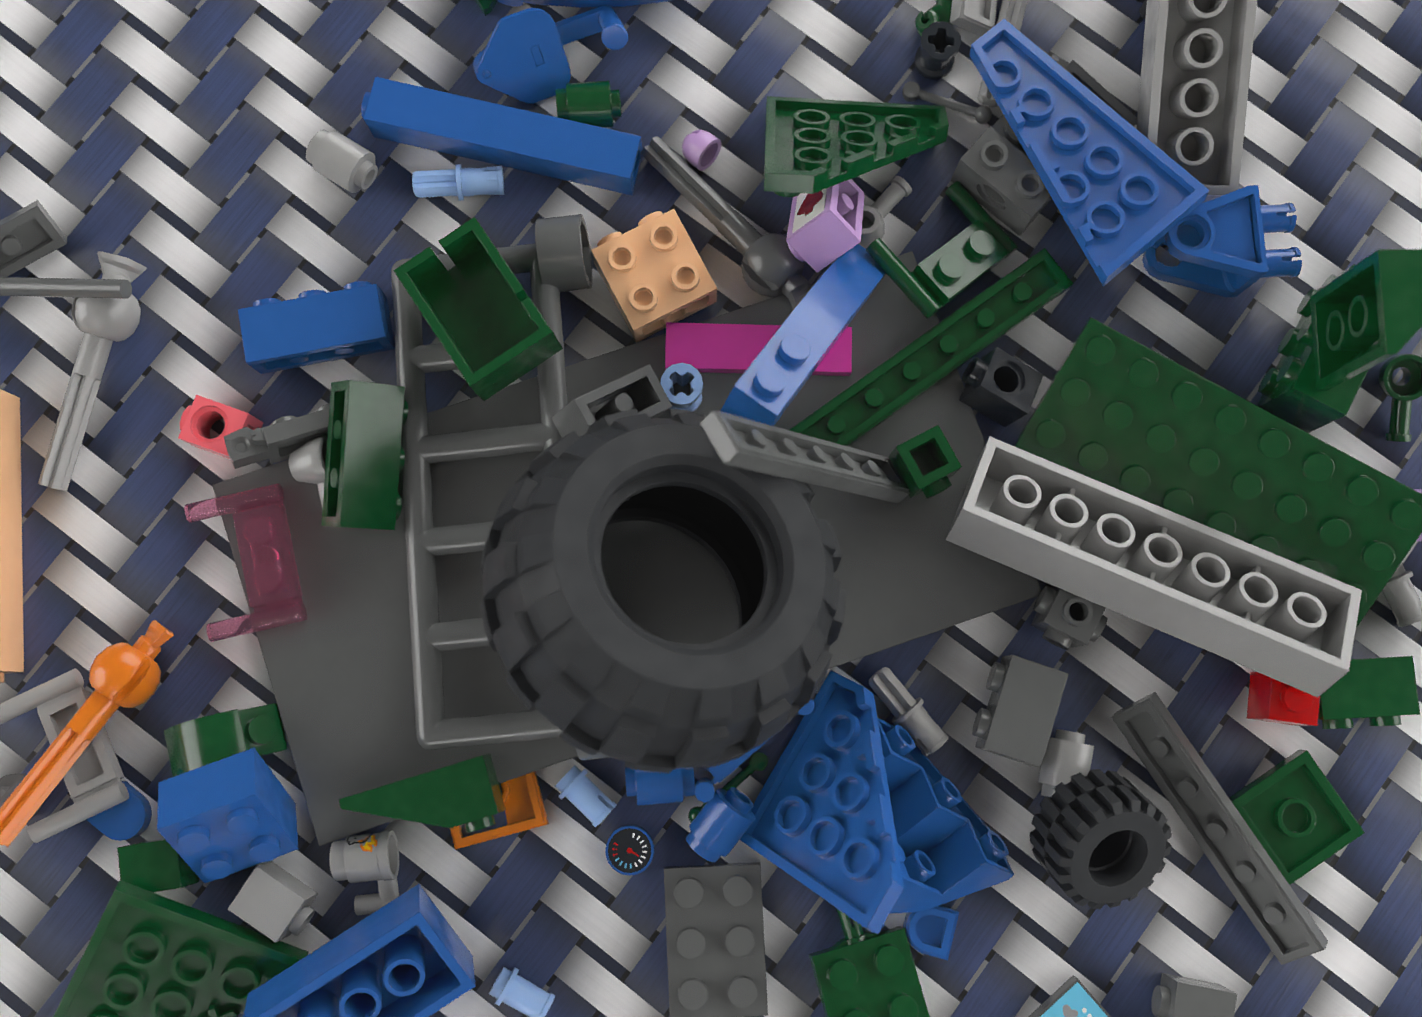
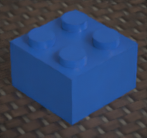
(227, 816)

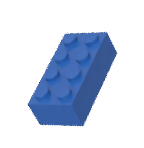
(387, 965)

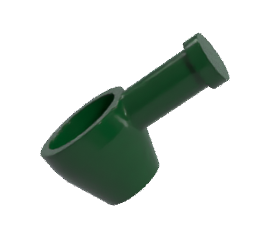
(1402, 393)

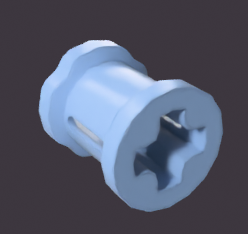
(682, 374)

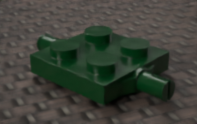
(868, 974)

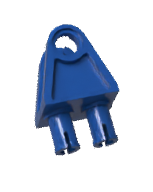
(1224, 245)

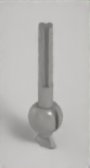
(102, 323)

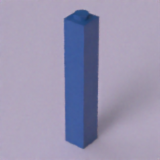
(503, 135)

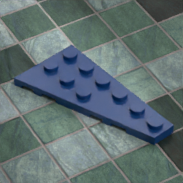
(1098, 168)

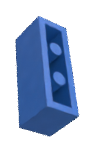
(316, 327)

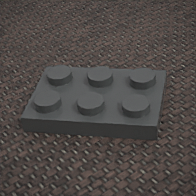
(715, 940)

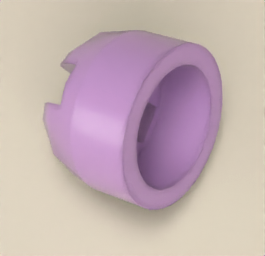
(701, 149)

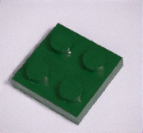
(1296, 815)

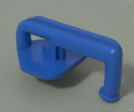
(528, 53)

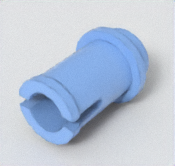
(585, 795)
(521, 994)

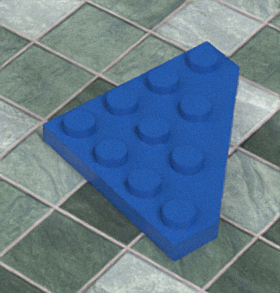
(830, 807)

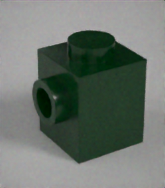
(926, 463)

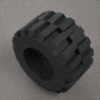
(1100, 839)

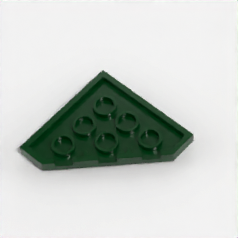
(831, 141)
(169, 961)

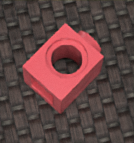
(200, 417)

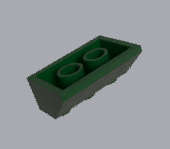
(1366, 315)

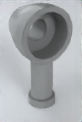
(881, 207)
(309, 463)

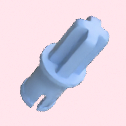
(458, 182)

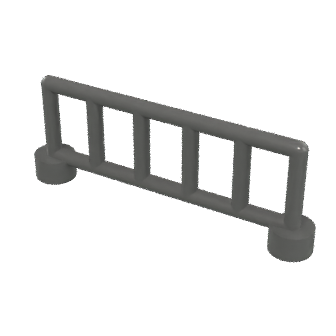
(556, 264)

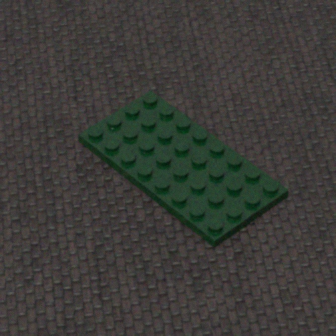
(1221, 461)

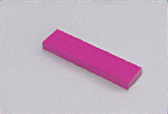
(735, 346)

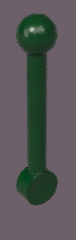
(757, 762)

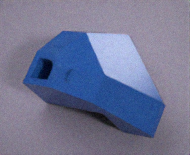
(939, 837)

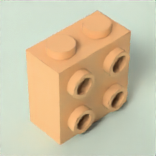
(654, 273)

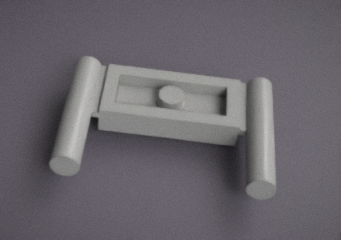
(94, 777)

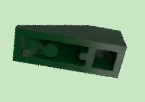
(442, 797)

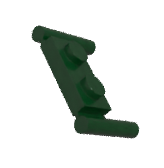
(954, 264)

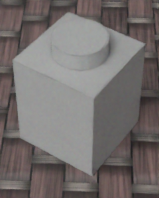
(274, 902)

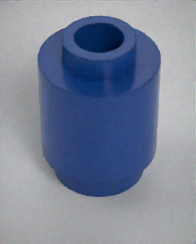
(660, 787)
(720, 824)

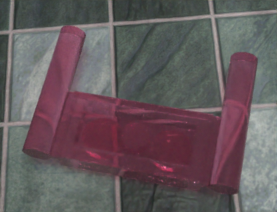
(265, 559)

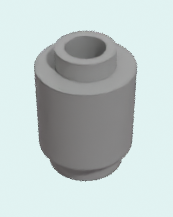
(342, 160)
(1064, 758)

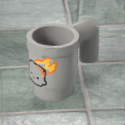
(368, 859)

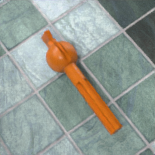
(120, 677)

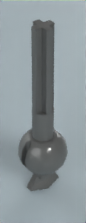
(766, 261)

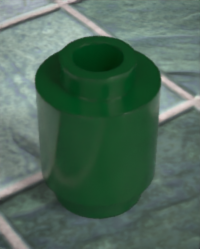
(589, 103)

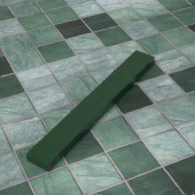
(938, 352)

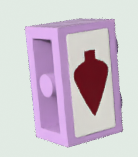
(826, 224)

